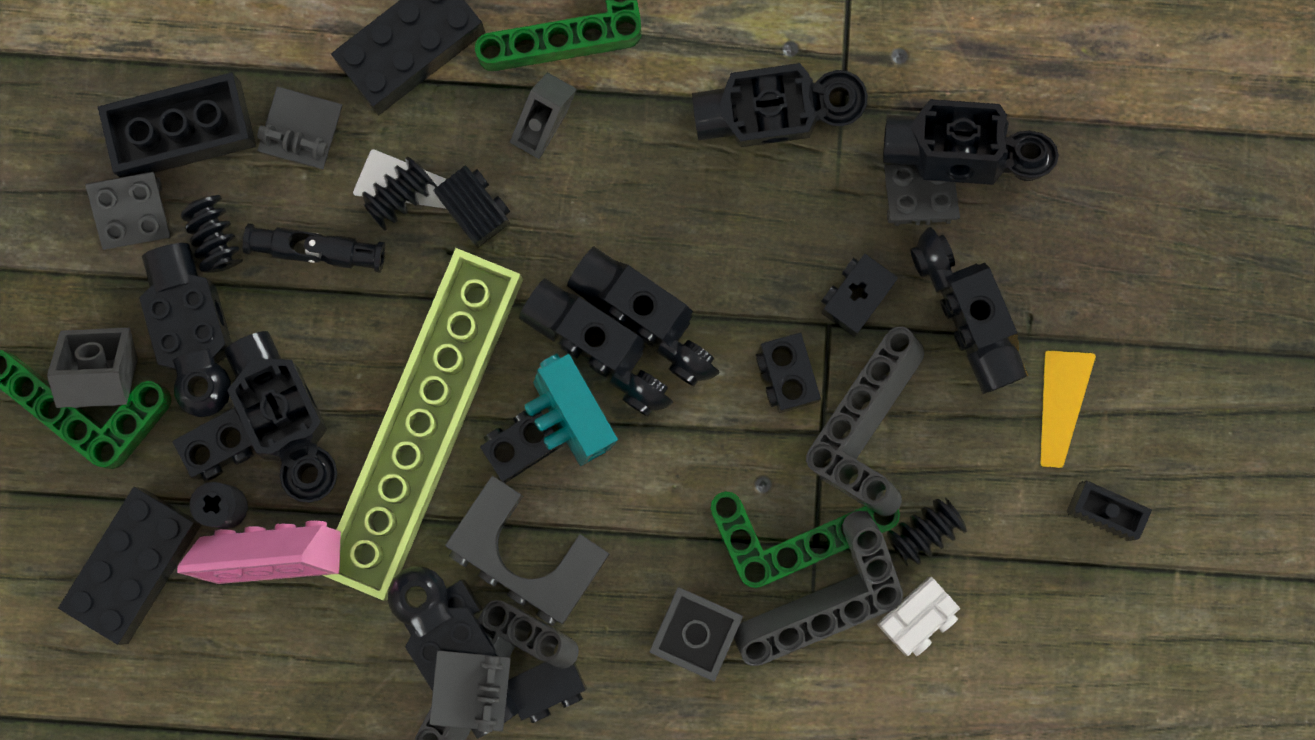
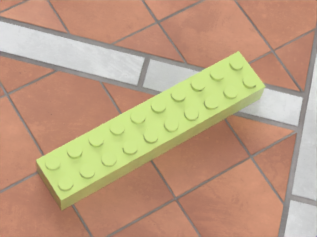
(423, 421)

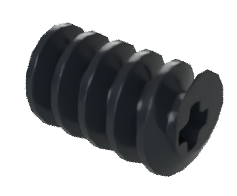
(397, 192)
(209, 235)
(205, 505)
(926, 531)

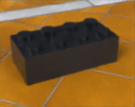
(406, 47)
(177, 126)
(130, 566)

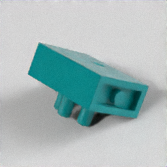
(571, 409)

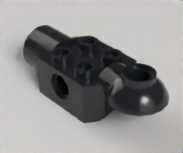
(776, 105)
(966, 144)
(621, 289)
(574, 321)
(186, 327)
(989, 343)
(280, 415)
(438, 626)

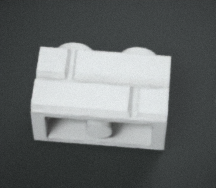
(919, 617)

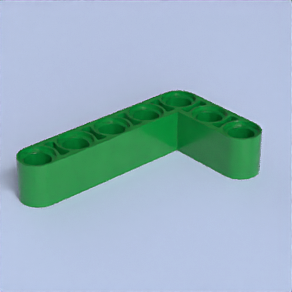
(572, 28)
(69, 417)
(799, 544)

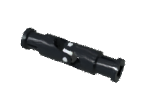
(333, 250)

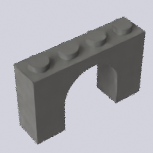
(478, 543)

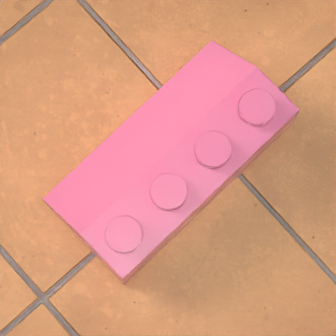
(264, 554)

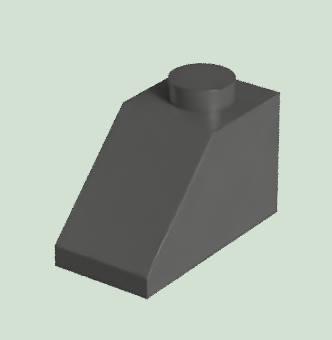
(542, 114)

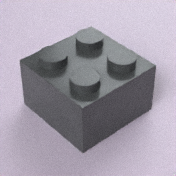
(92, 367)
(696, 634)

